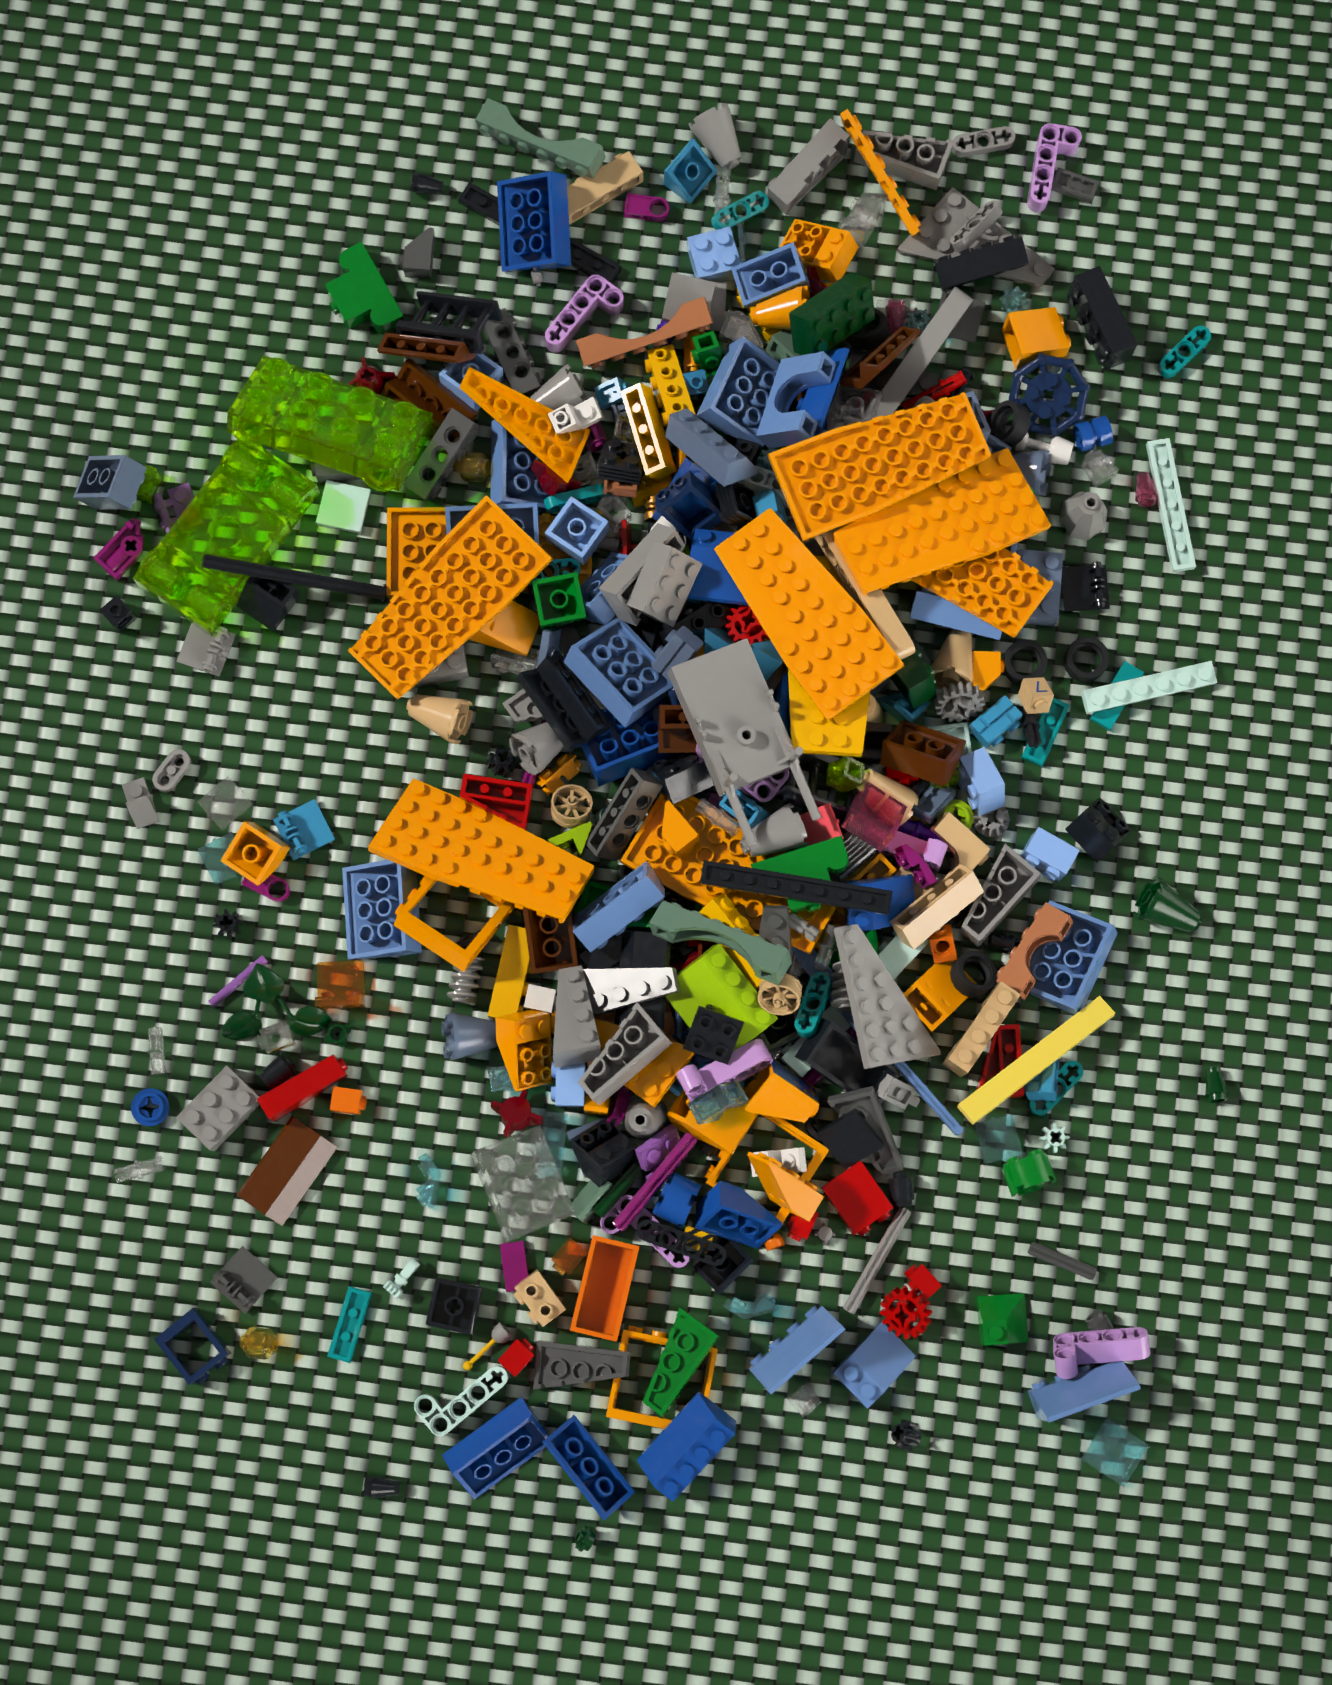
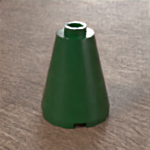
(1166, 907)

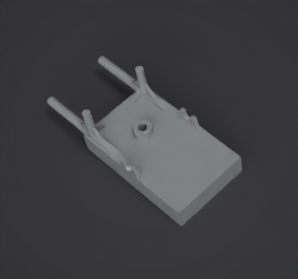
(721, 700)

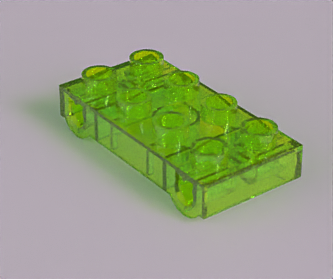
(329, 423)
(236, 515)

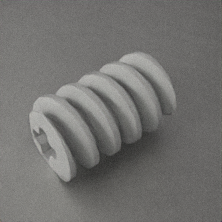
(465, 983)
(840, 994)

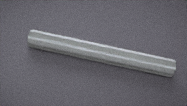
(877, 1260)

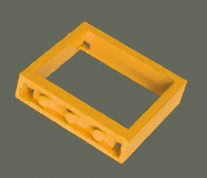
(439, 943)
(821, 1151)
(642, 1418)

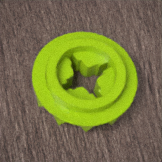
(962, 809)

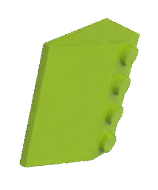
(719, 982)

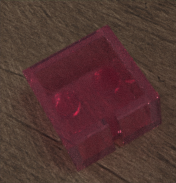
(873, 826)

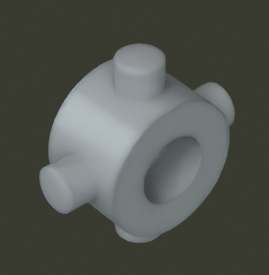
(536, 276)
(825, 1233)

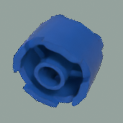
(676, 1199)

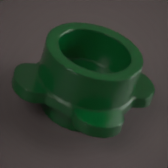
(341, 1040)
(584, 1539)

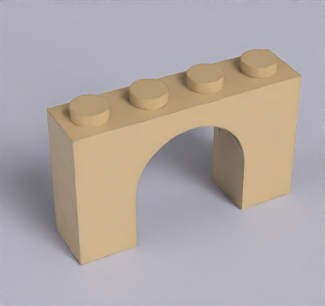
(963, 843)
(982, 1029)

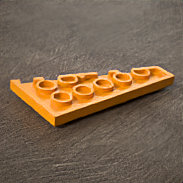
(877, 167)
(527, 422)
(654, 1078)

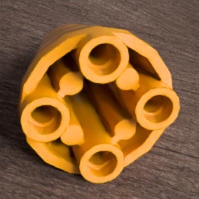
(775, 311)

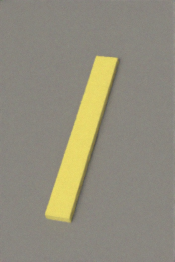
(1035, 1060)

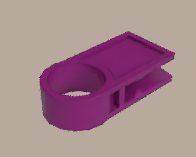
(639, 207)
(264, 888)
(619, 1105)

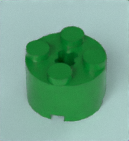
(1028, 1173)

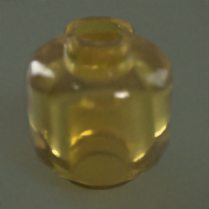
(473, 467)
(259, 1343)

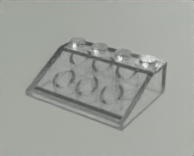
(522, 1183)

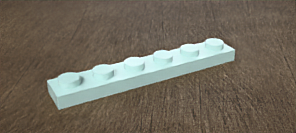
(1170, 505)
(1148, 687)

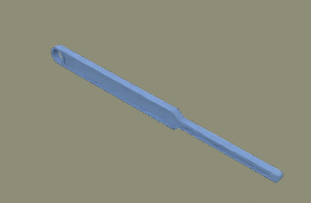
(807, 961)

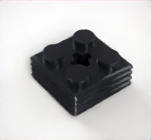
(620, 462)
(735, 504)
(441, 1315)

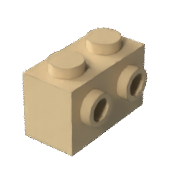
(539, 1298)

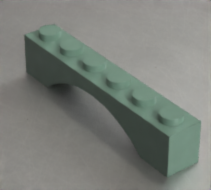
(577, 155)
(679, 924)

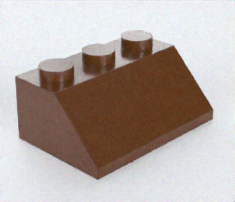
(922, 752)
(550, 943)

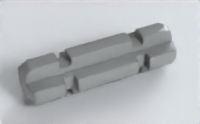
(802, 927)

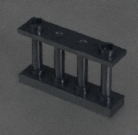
(451, 305)
(816, 764)

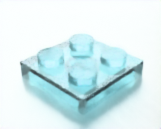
(1115, 1452)

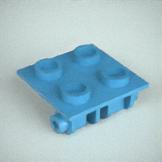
(304, 829)

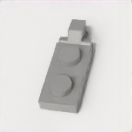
(897, 1092)

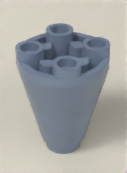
(1035, 468)
(467, 1035)

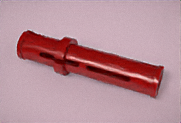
(958, 380)

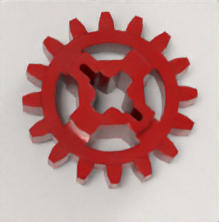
(742, 618)
(905, 1312)

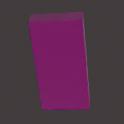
(513, 1264)

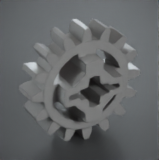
(959, 702)

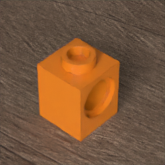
(943, 951)
(348, 1100)

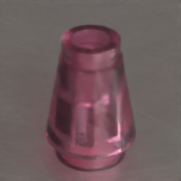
(895, 314)
(1145, 492)

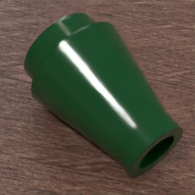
(1215, 1086)

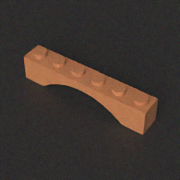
(689, 317)

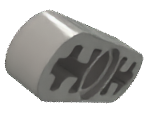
(977, 149)
(976, 226)

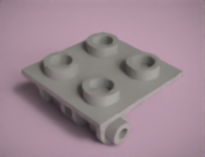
(204, 651)

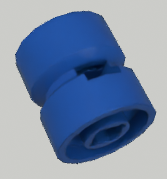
(1095, 433)

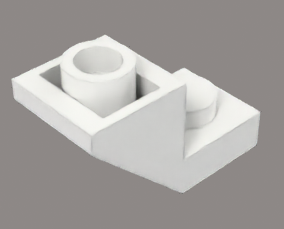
(575, 418)
(790, 1158)

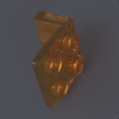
(340, 984)

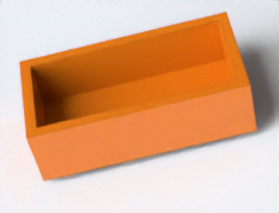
(604, 1288)

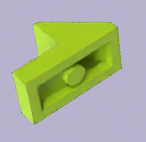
(577, 835)

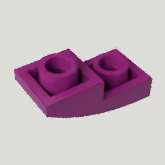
(910, 858)

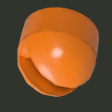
(774, 1243)

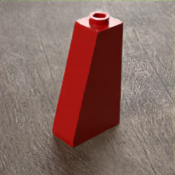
(303, 1087)

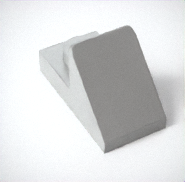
(140, 803)

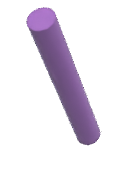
(235, 983)

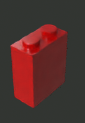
(857, 1199)

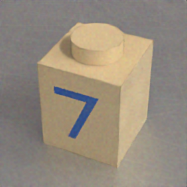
(1035, 695)

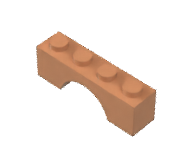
(1048, 926)

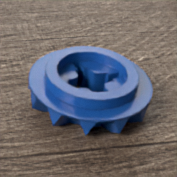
(142, 1099)

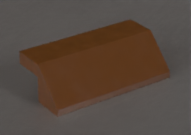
(425, 348)
(879, 358)
(426, 393)
(675, 732)
(286, 1171)

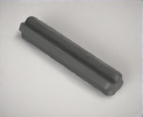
(1062, 1260)

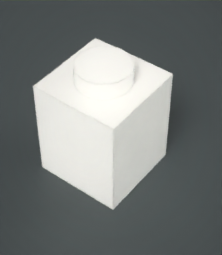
(540, 999)

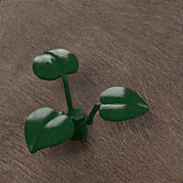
(266, 986)

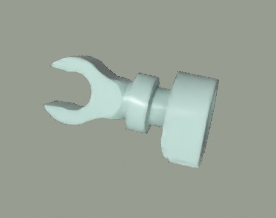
(401, 1279)

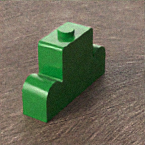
(362, 293)
(809, 861)

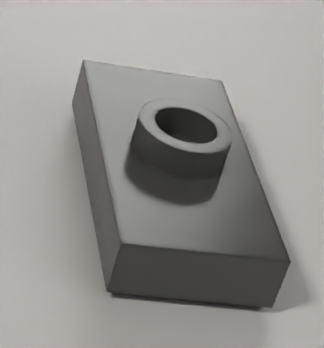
(1074, 185)

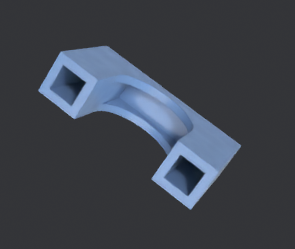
(793, 376)

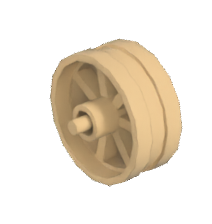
(571, 805)
(777, 998)

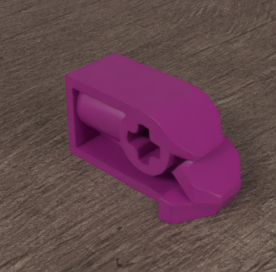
(115, 555)

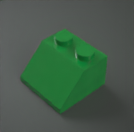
(558, 600)

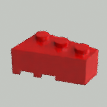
(499, 797)
(1000, 1053)

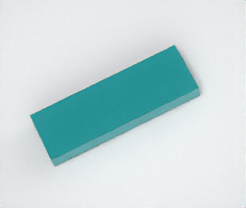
(1107, 717)
(1049, 727)
(349, 1324)

